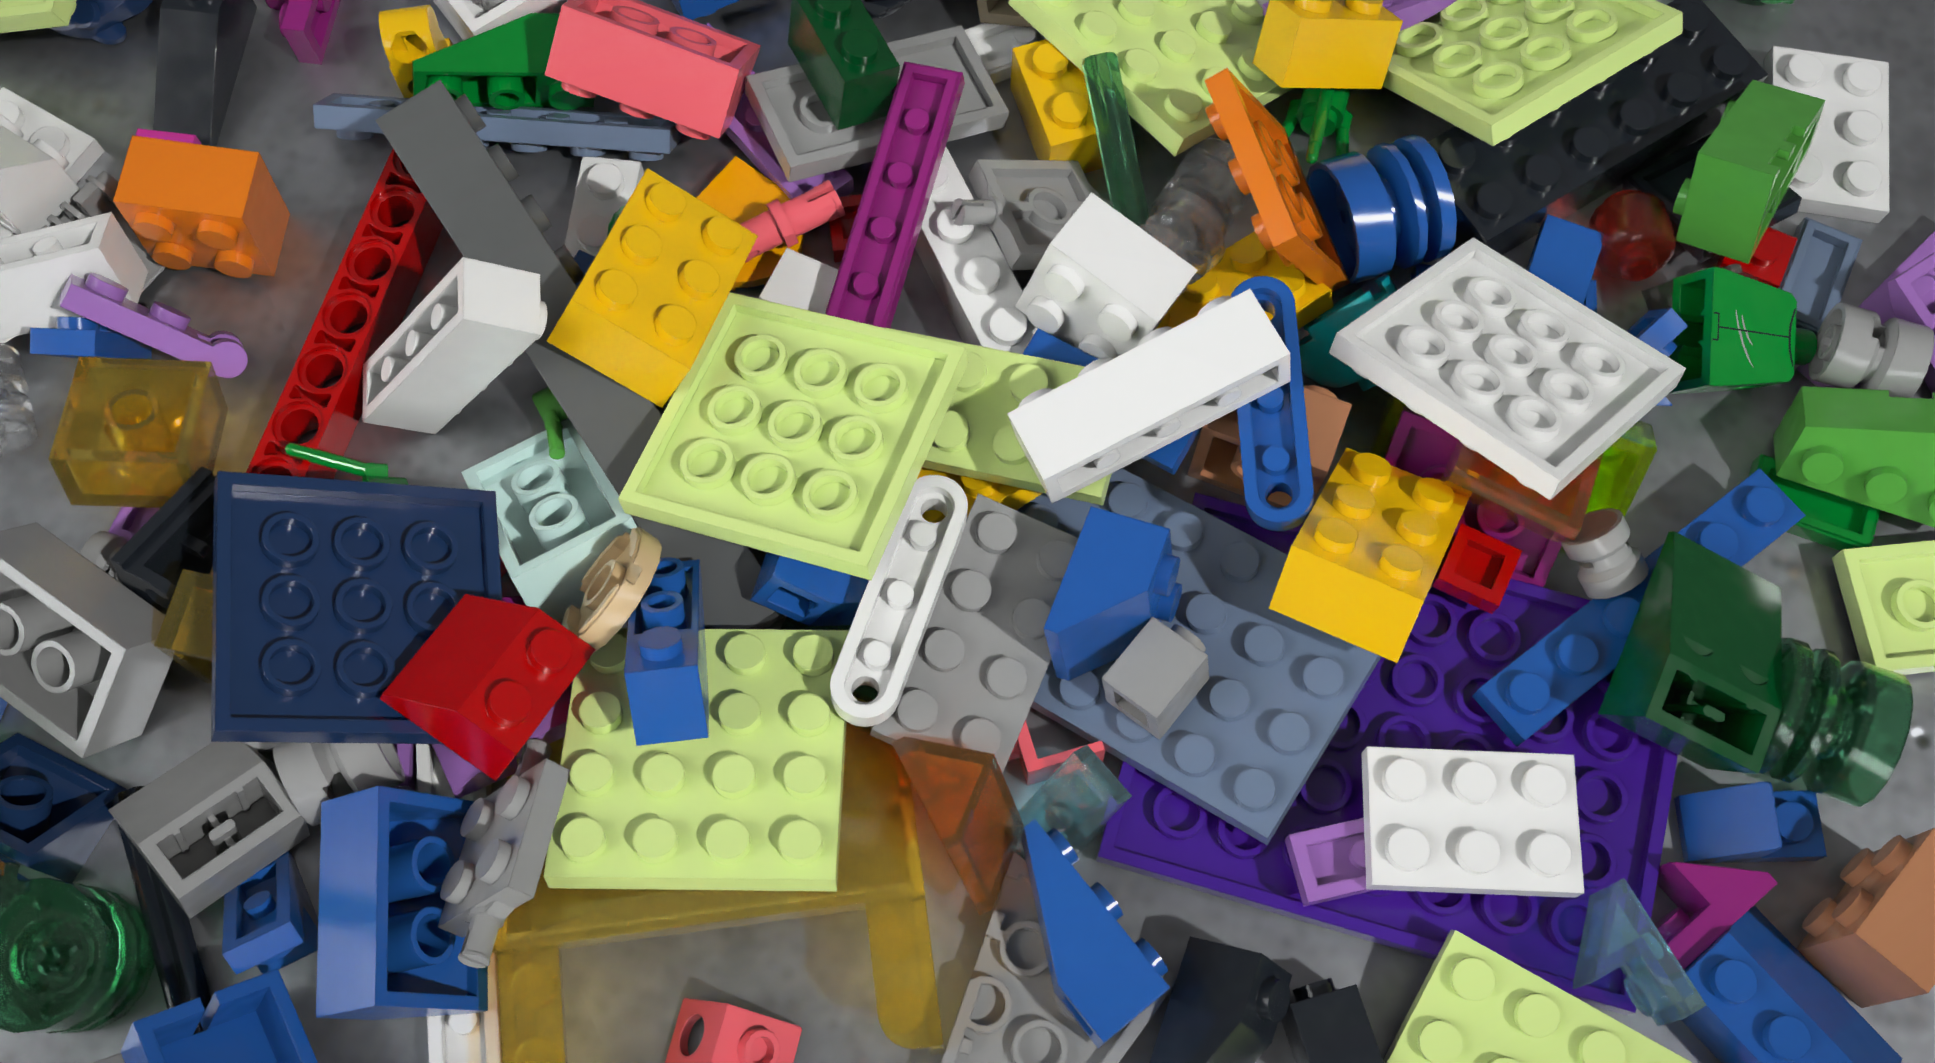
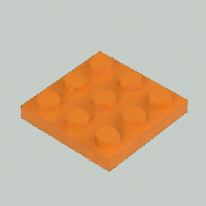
(1273, 175)

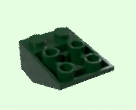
(1702, 661)

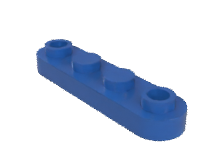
(1275, 425)

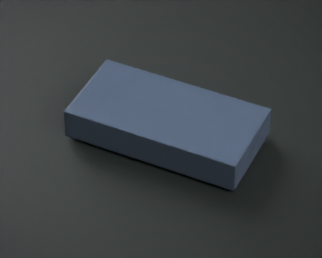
(1819, 270)

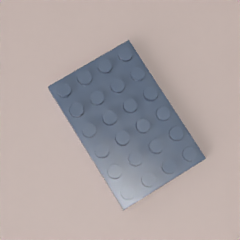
(1271, 684)

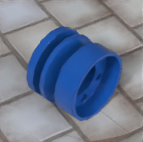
(1386, 206)

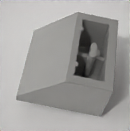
(211, 823)

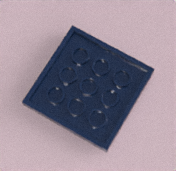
(332, 596)

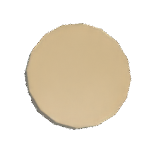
(614, 587)

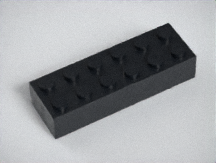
(1598, 135)

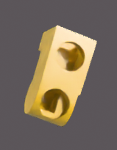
(407, 37)

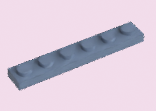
(525, 127)

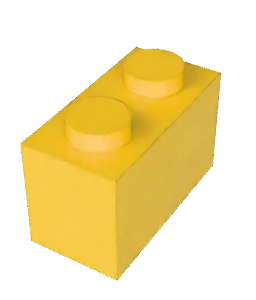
(1327, 43)
(1054, 105)

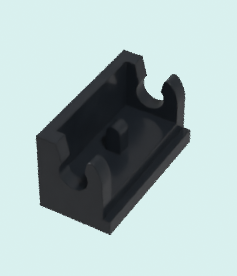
(171, 541)

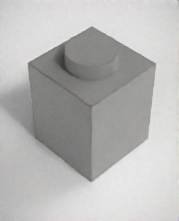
(1157, 676)

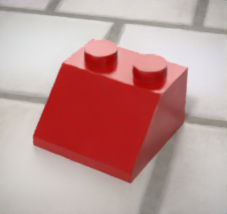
(488, 679)

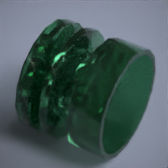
(1838, 724)
(36, 948)

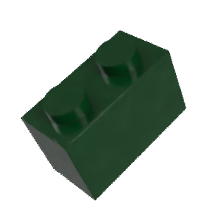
(844, 59)

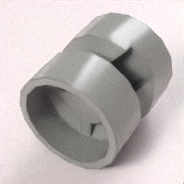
(1878, 356)
(332, 770)

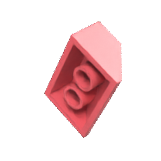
(652, 63)

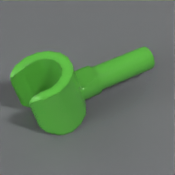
(552, 416)

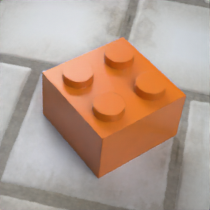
(202, 206)

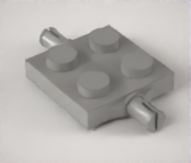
(1023, 204)
(502, 852)

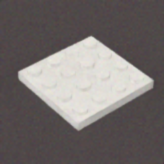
(1508, 365)

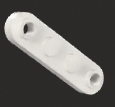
(899, 602)

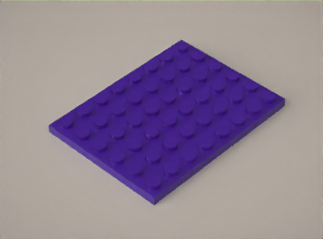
(1429, 704)

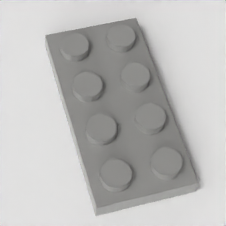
(807, 137)
(985, 635)

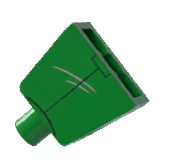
(1736, 333)

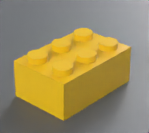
(654, 289)
(1368, 553)

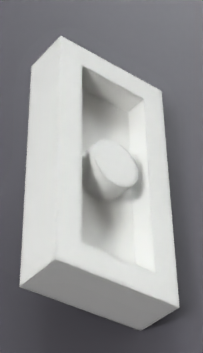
(600, 192)

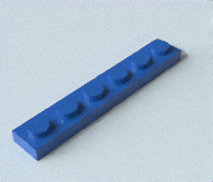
(1593, 638)

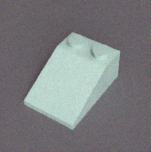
(550, 517)

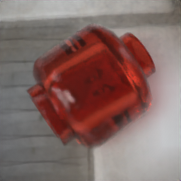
(1634, 235)

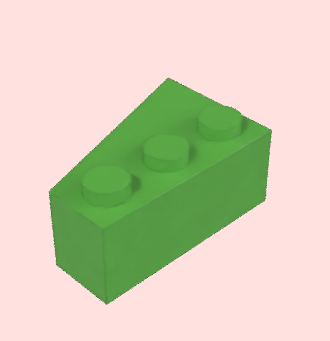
(1746, 169)
(1862, 448)

